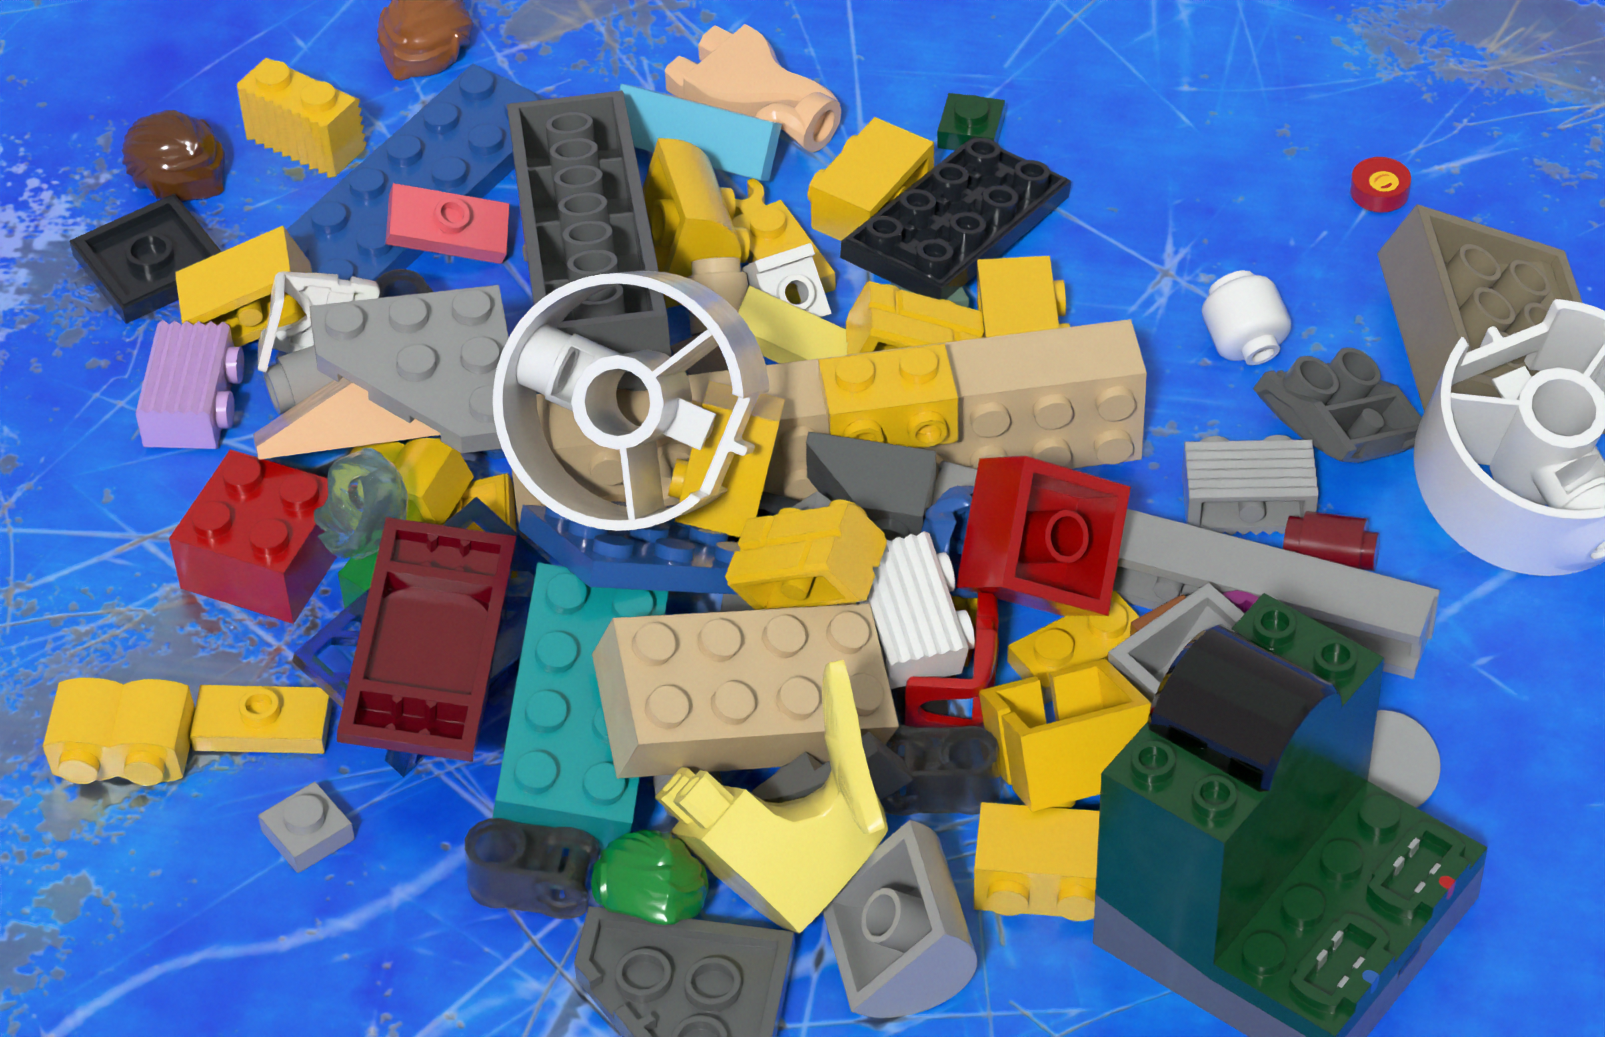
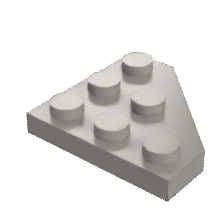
(421, 357)

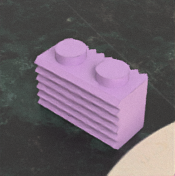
(189, 385)

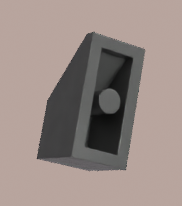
(883, 479)

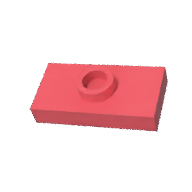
(447, 223)

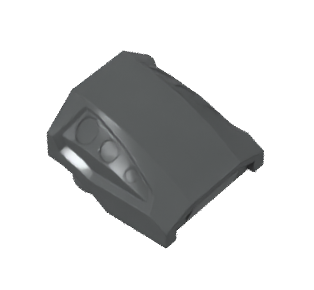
(1342, 406)

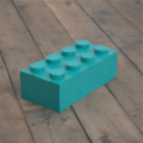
(557, 739)

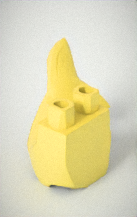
(795, 852)

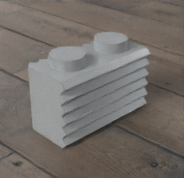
(1248, 483)

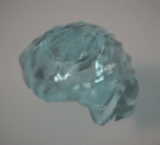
(360, 497)

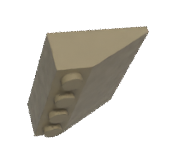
(1457, 282)

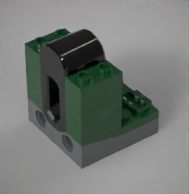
(1254, 849)

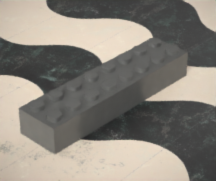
(588, 218)

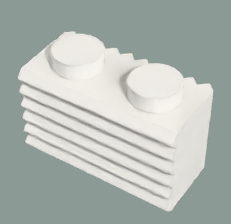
(915, 612)

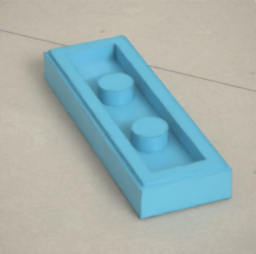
(728, 138)

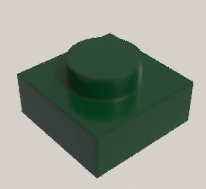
(969, 117)

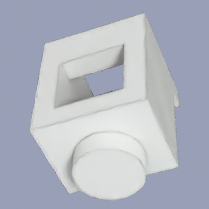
(791, 266)

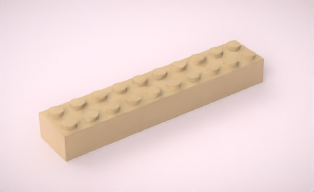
(1034, 394)

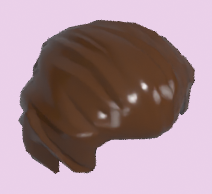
(174, 156)

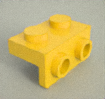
(892, 396)

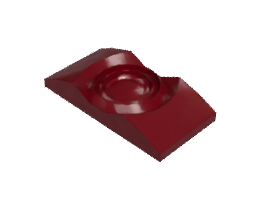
(428, 640)

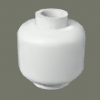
(1246, 317)

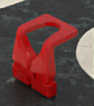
(984, 676)

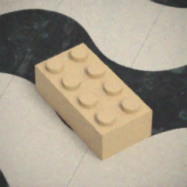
(734, 686)

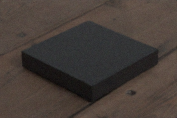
(139, 253)

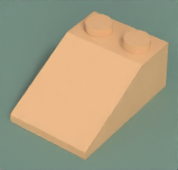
(334, 419)

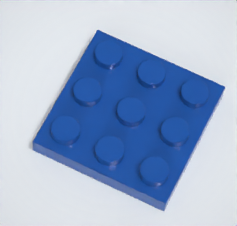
(649, 558)

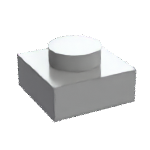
(306, 827)

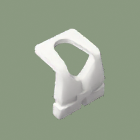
(307, 290)

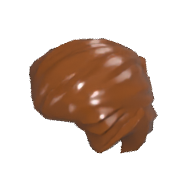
(422, 36)

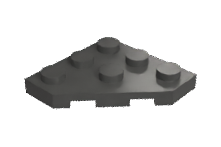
(684, 976)

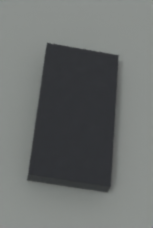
(953, 216)

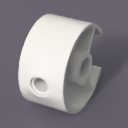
(585, 381)
(1532, 437)

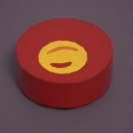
(1380, 184)

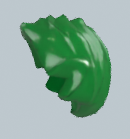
(650, 878)

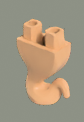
(745, 77)

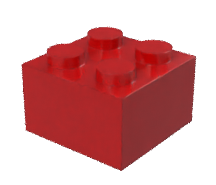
(1043, 536)
(254, 537)

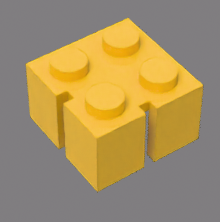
(1063, 759)

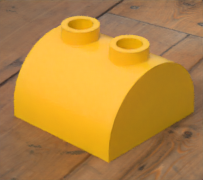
(689, 210)

